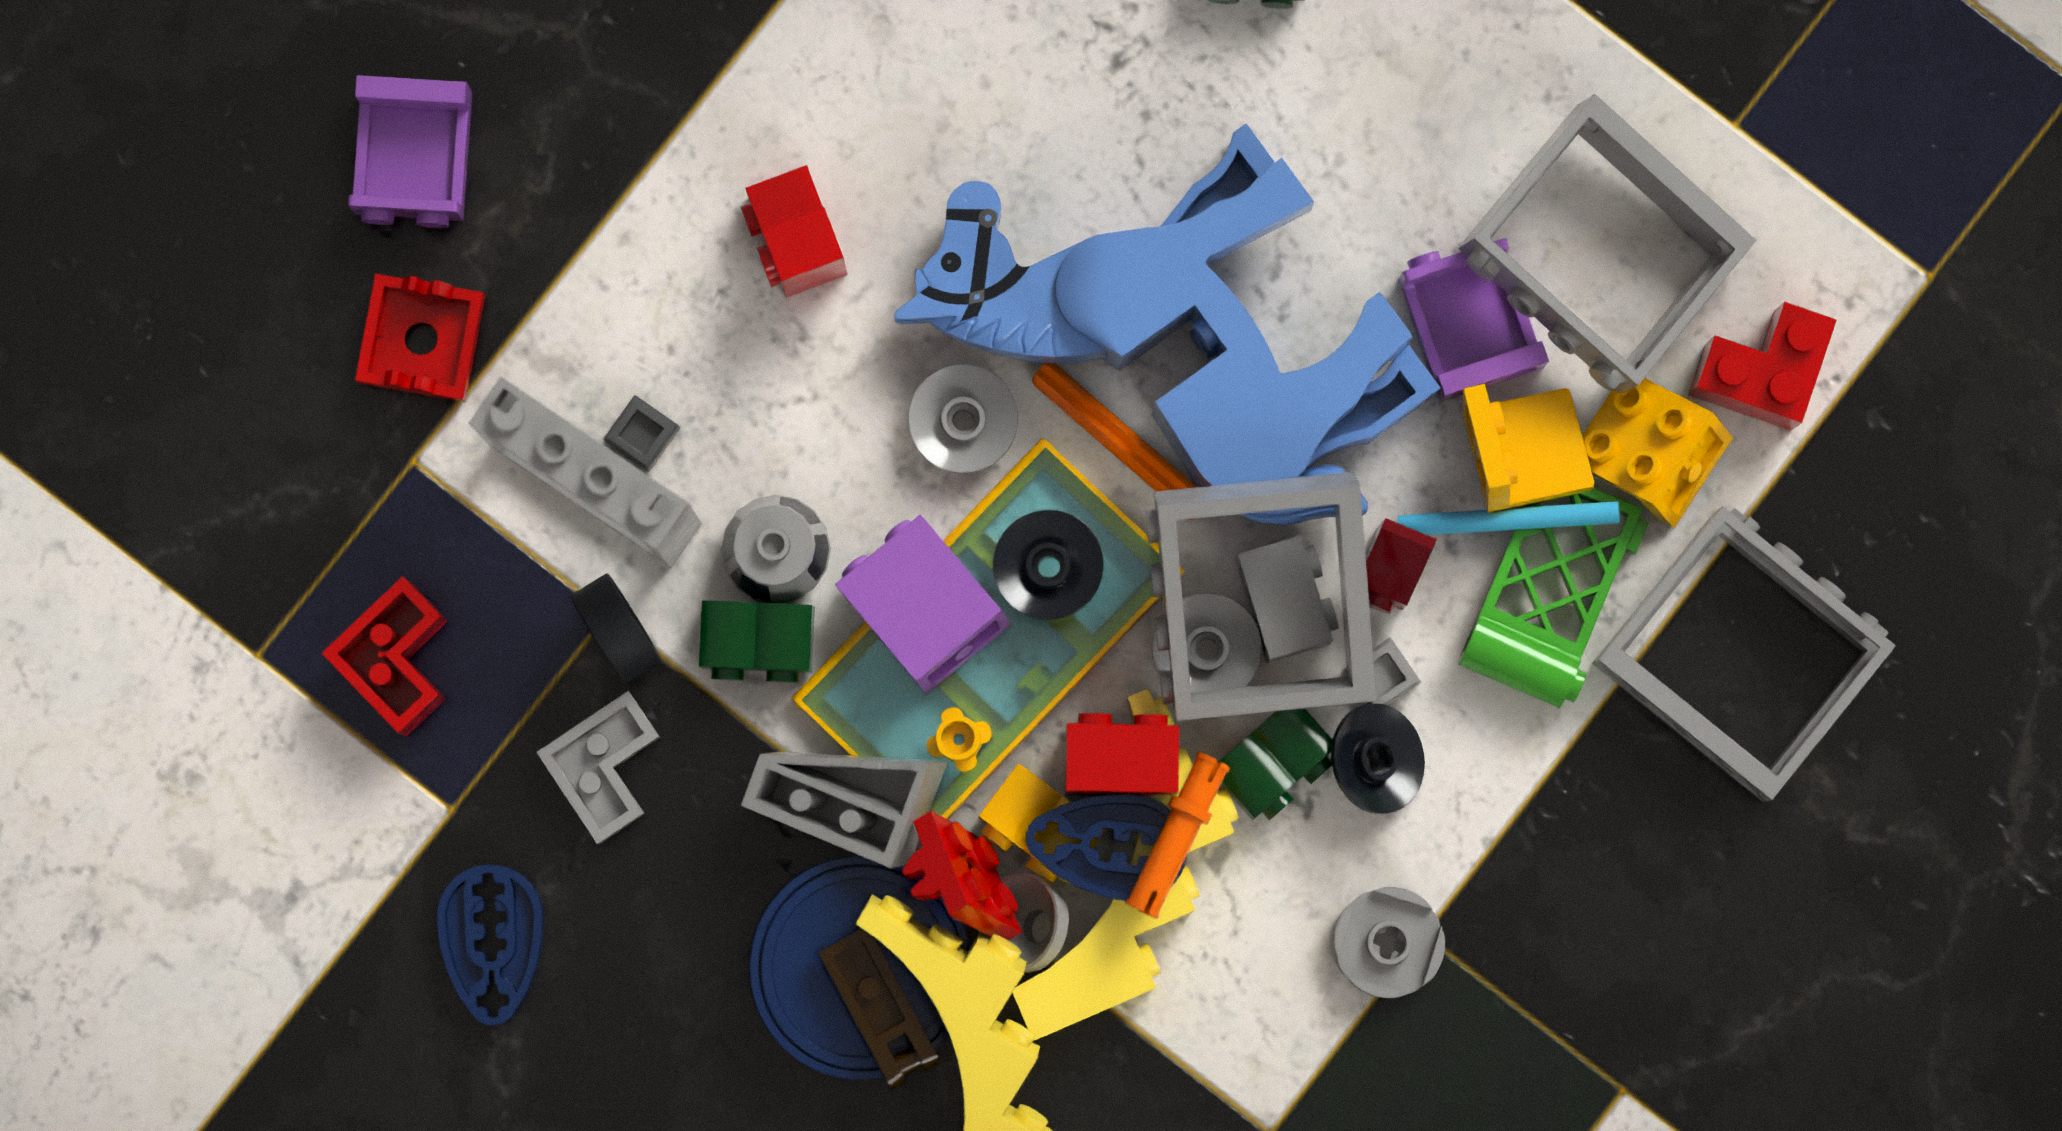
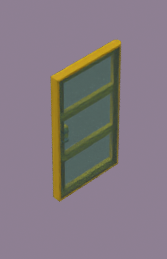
(1023, 673)

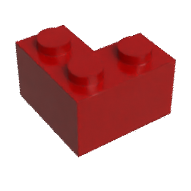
(796, 230)
(1769, 382)
(377, 654)
(1121, 757)

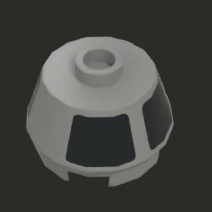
(775, 549)

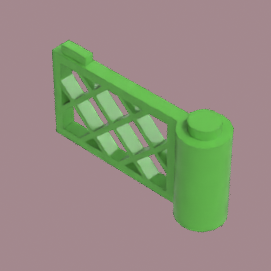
(1533, 656)

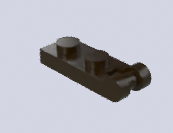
(877, 1005)

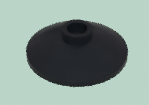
(1041, 537)
(1393, 754)

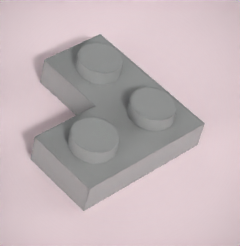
(586, 762)

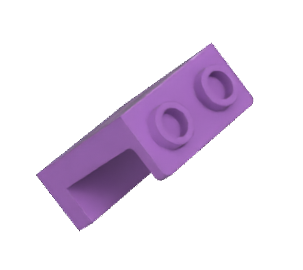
(411, 150)
(1467, 325)
(922, 603)

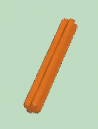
(1108, 429)

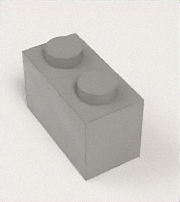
(1286, 598)

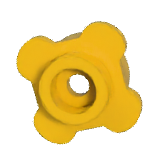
(954, 724)

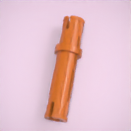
(1177, 835)

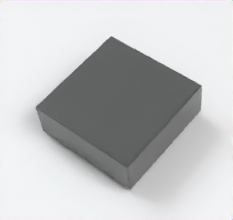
(641, 433)

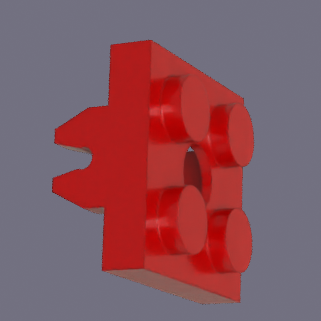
(393, 310)
(969, 895)

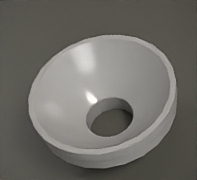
(1034, 896)

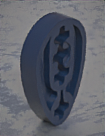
(1087, 820)
(460, 932)

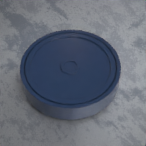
(792, 984)

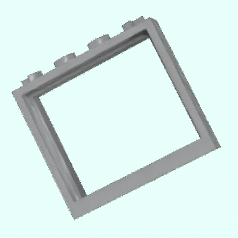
(1661, 184)
(585, 472)
(1252, 497)
(1819, 596)

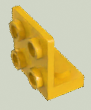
(1526, 447)
(1655, 447)

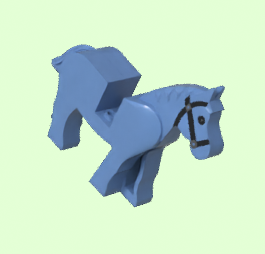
(1140, 285)

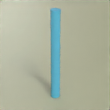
(1513, 518)

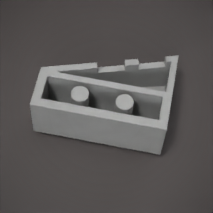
(848, 799)

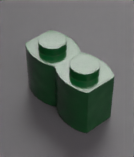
(756, 638)
(1275, 759)

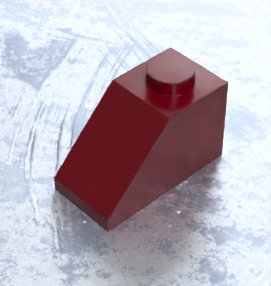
(1395, 564)

